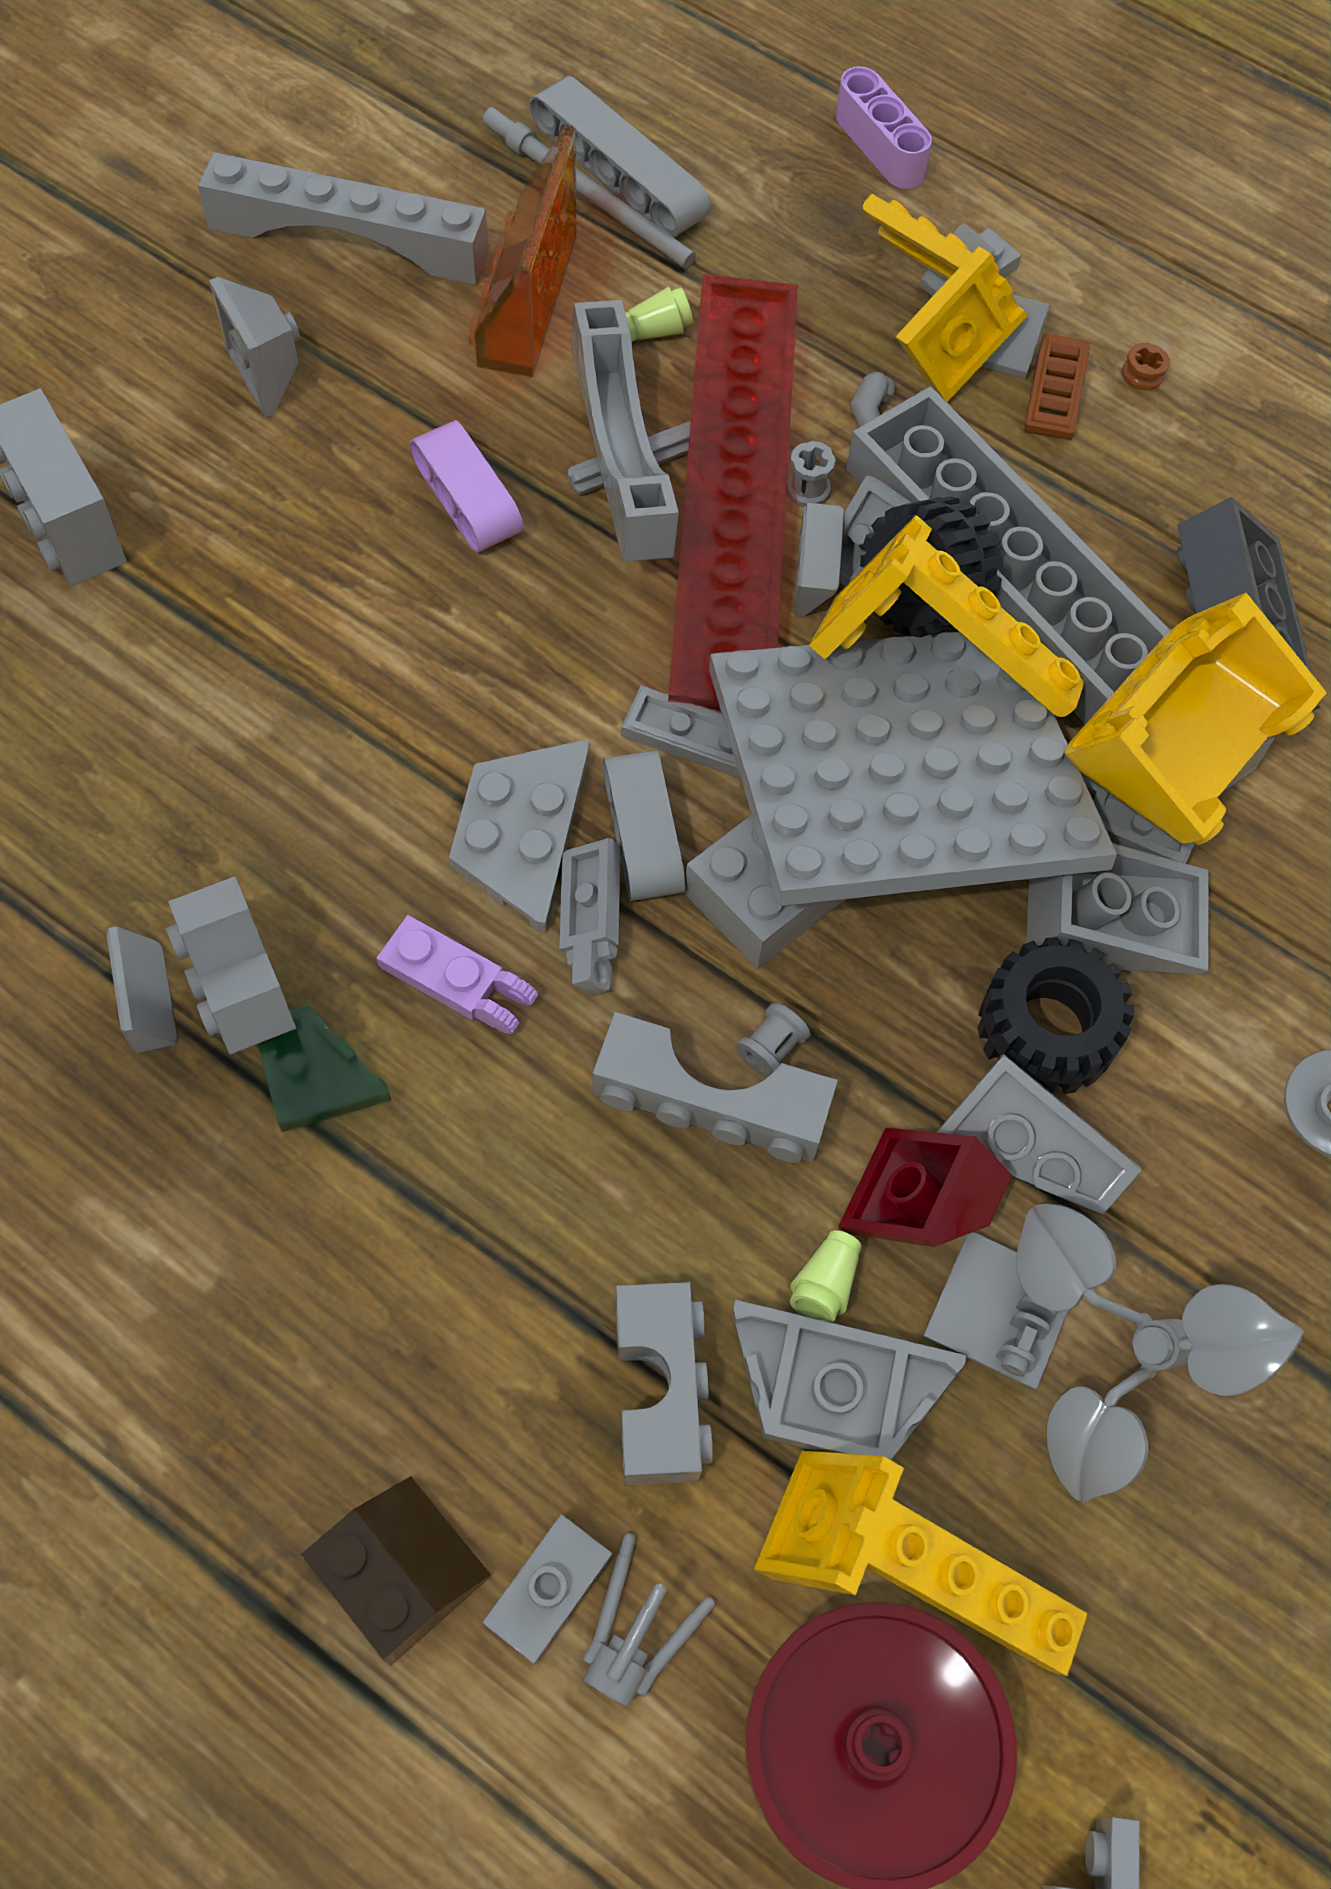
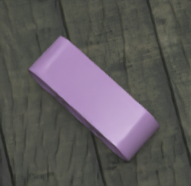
(883, 127)
(466, 486)

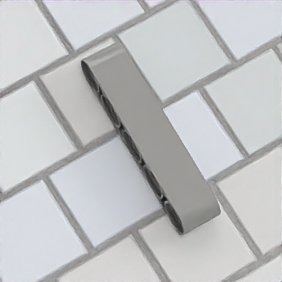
(621, 157)

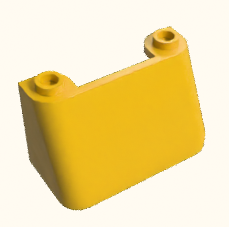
(1196, 717)

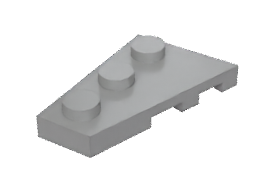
(1041, 1138)

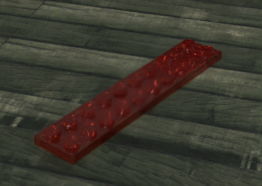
(734, 480)

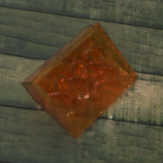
(529, 266)

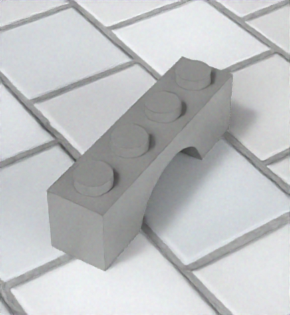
(779, 1113)

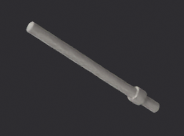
(525, 142)

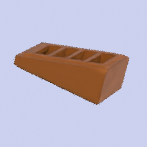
(1062, 358)

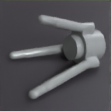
(618, 1667)

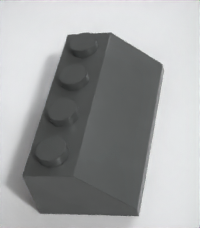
(1234, 555)

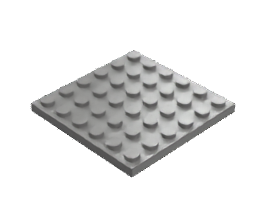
(902, 770)

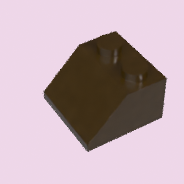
(396, 1568)

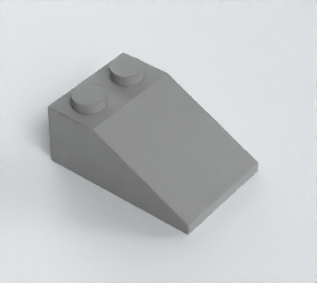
(1138, 914)

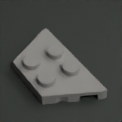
(520, 825)
(836, 1383)

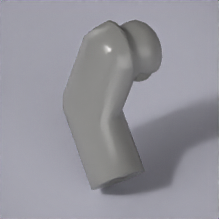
(869, 396)

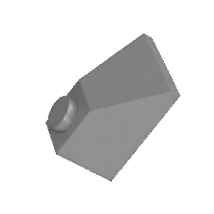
(257, 340)

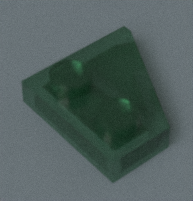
(316, 1074)

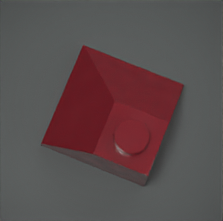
(926, 1188)

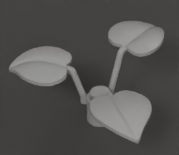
(1223, 1337)

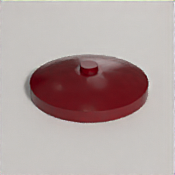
(881, 1748)

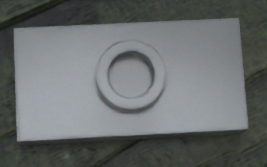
(547, 1589)

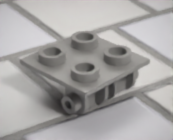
(991, 1315)

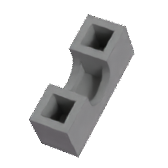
(665, 1440)

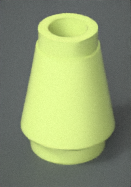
(660, 315)
(827, 1278)

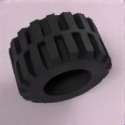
(954, 532)
(1078, 982)

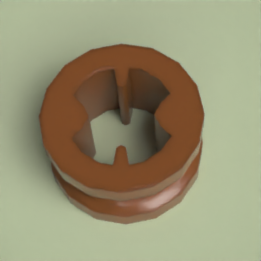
(1142, 376)

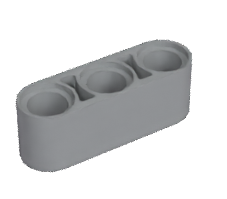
(644, 825)

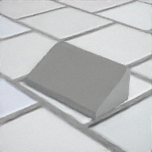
(818, 556)
(141, 990)

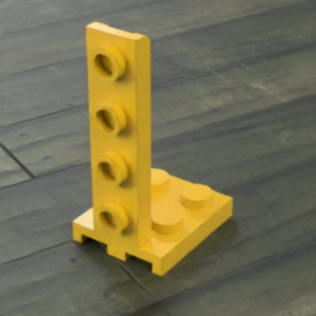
(965, 316)
(962, 603)
(844, 1520)

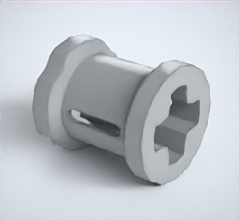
(805, 471)
(773, 1039)

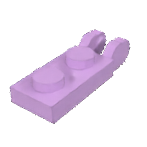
(453, 974)

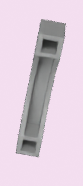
(258, 197)
(634, 483)

